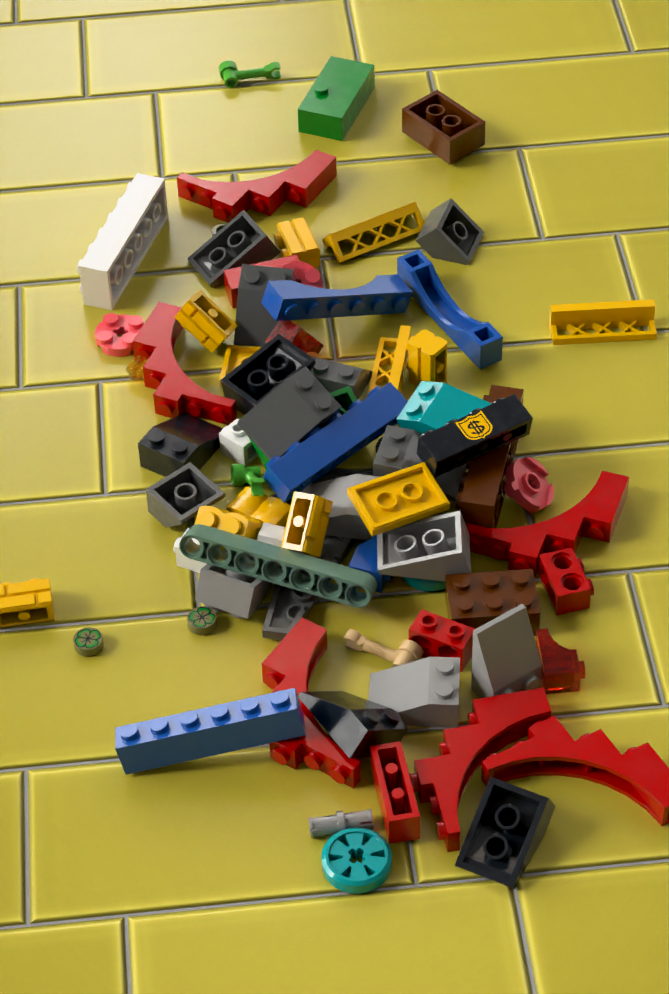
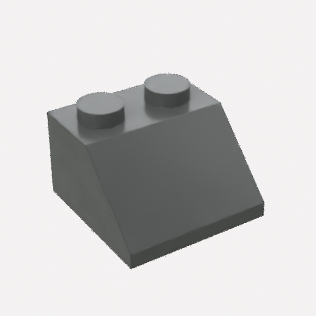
(450, 234)
(338, 376)
(180, 495)

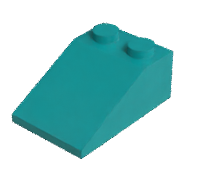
(435, 405)

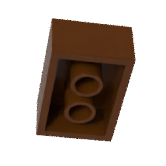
(443, 126)
(484, 596)

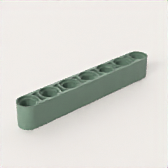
(291, 562)

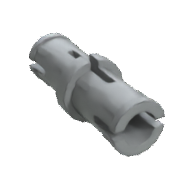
(334, 823)

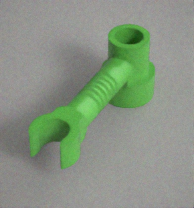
(231, 75)
(248, 474)

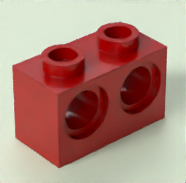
(565, 581)
(442, 637)

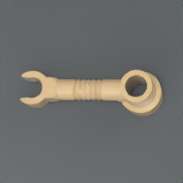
(407, 652)

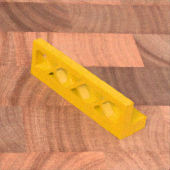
(369, 226)
(601, 318)
(397, 359)

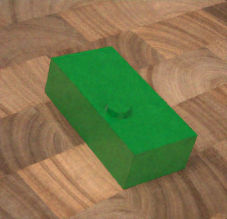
(336, 98)

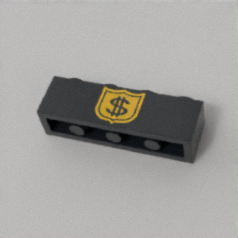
(474, 435)

